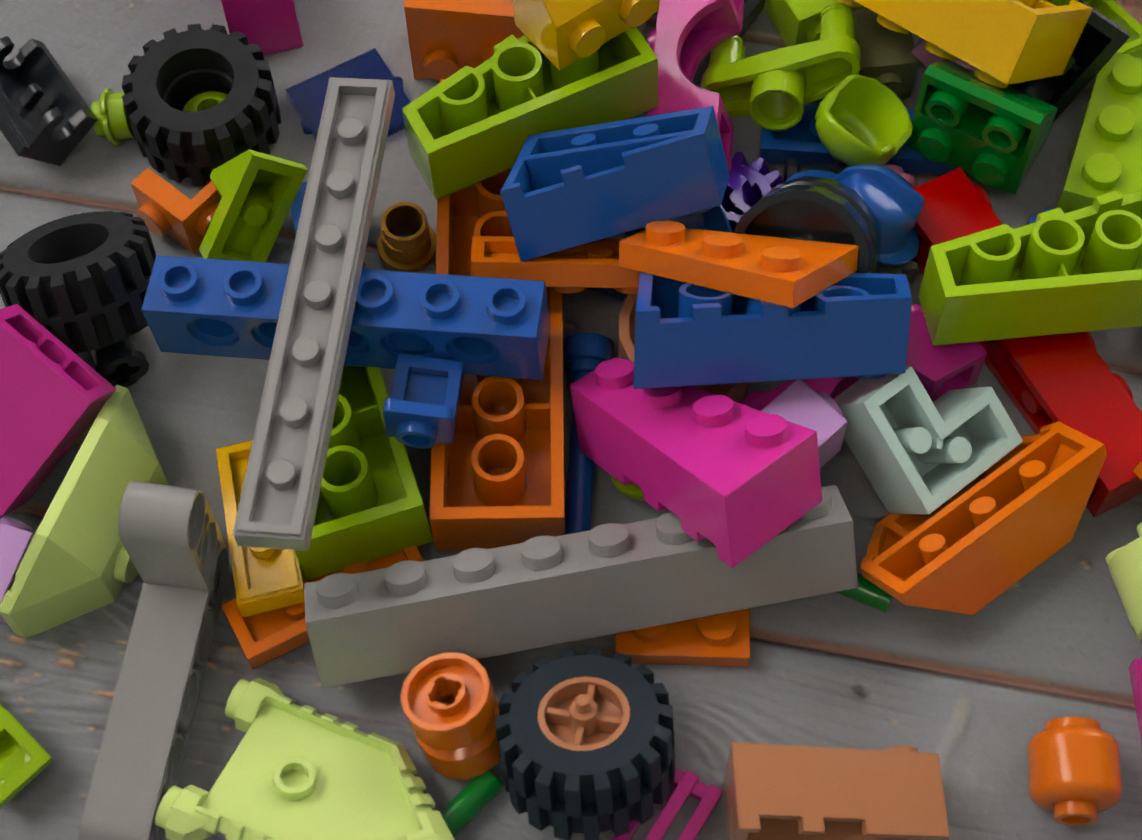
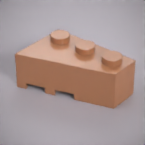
(833, 793)

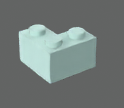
(919, 448)

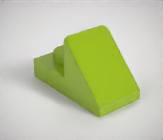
(253, 205)

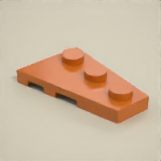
(737, 263)

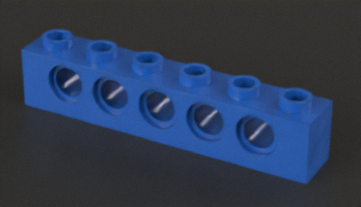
(235, 307)

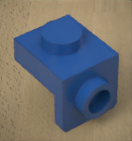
(424, 400)

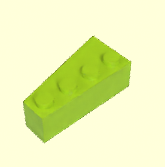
(367, 486)

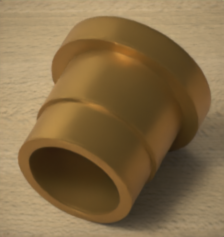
(410, 252)

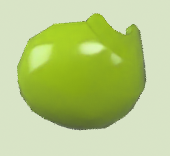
(862, 122)

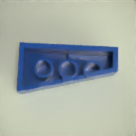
(724, 338)

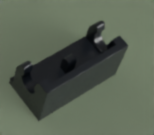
(40, 105)

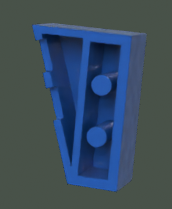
(613, 179)

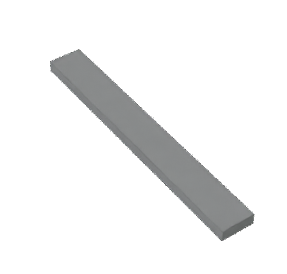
(315, 318)

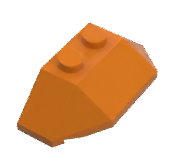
(990, 528)

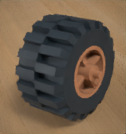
(586, 744)

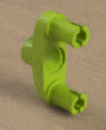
(781, 81)

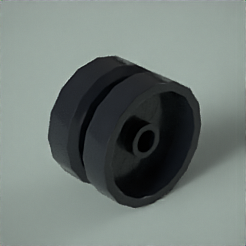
(819, 212)

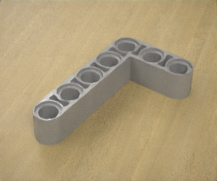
(154, 703)

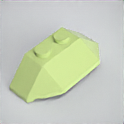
(77, 549)

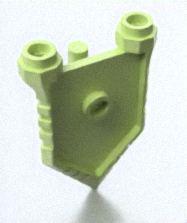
(303, 781)

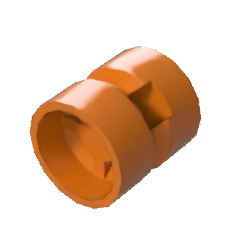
(453, 714)

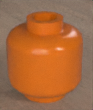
(1074, 770)

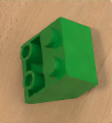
(979, 126)

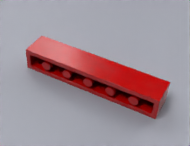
(1047, 374)

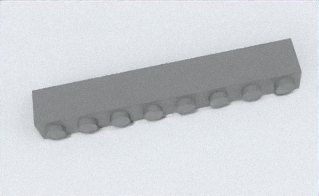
(563, 591)

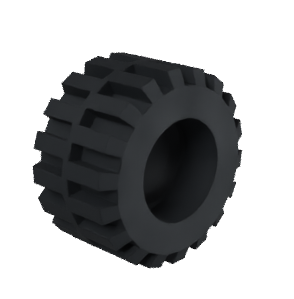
(183, 68)
(82, 277)

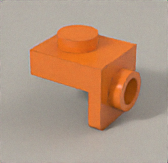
(172, 212)

